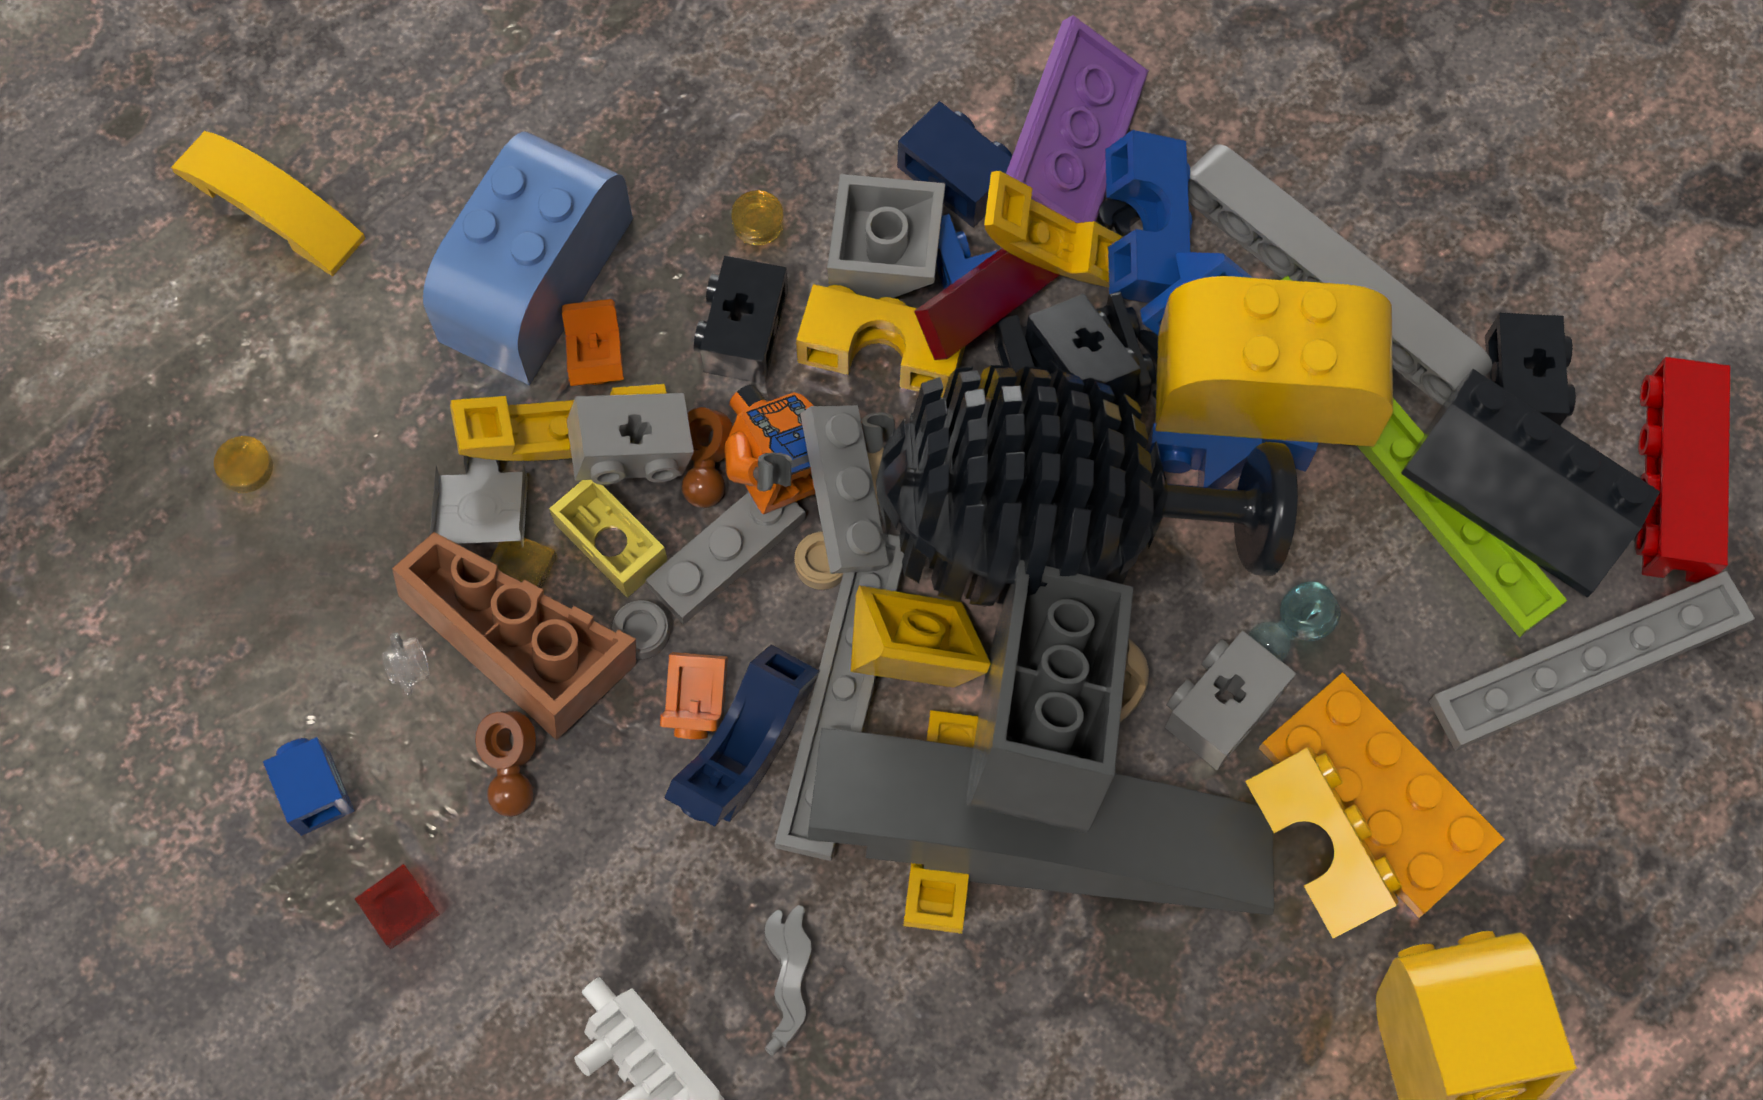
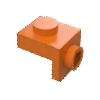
(592, 342)
(694, 694)

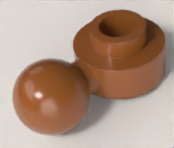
(704, 484)
(509, 791)

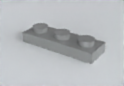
(844, 489)
(721, 555)

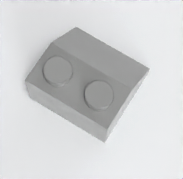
(885, 235)

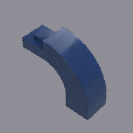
(747, 740)

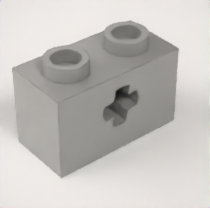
(602, 434)
(1218, 728)

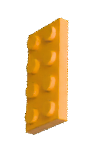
(1409, 806)

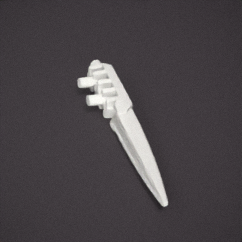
(640, 1048)

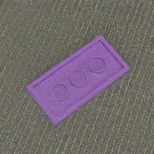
(1075, 116)

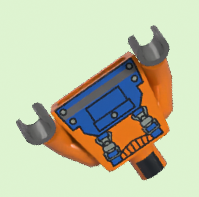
(770, 447)

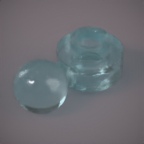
(1295, 610)

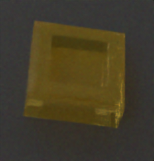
(527, 562)

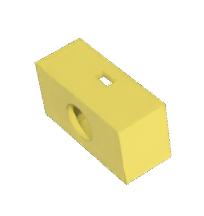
(591, 509)

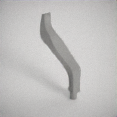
(793, 952)

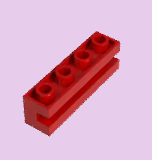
(1689, 465)

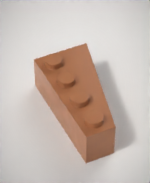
(526, 643)

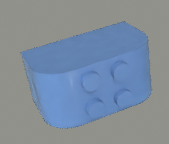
(522, 252)

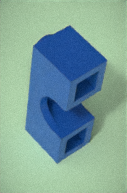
(1153, 179)

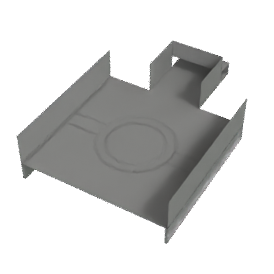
(480, 503)

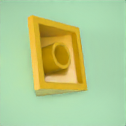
(915, 639)

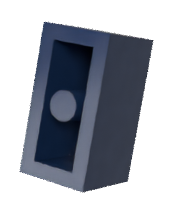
(952, 152)

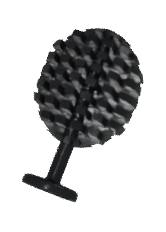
(1054, 480)

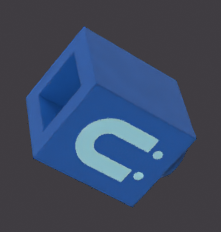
(307, 785)

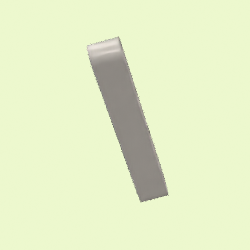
(1306, 249)

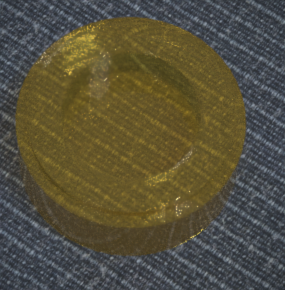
(757, 217)
(243, 464)

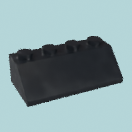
(1530, 483)

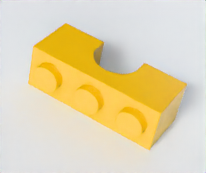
(843, 322)
(1355, 883)

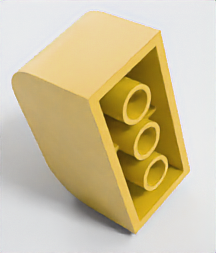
(1275, 361)
(1472, 1022)

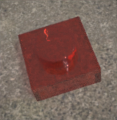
(397, 906)

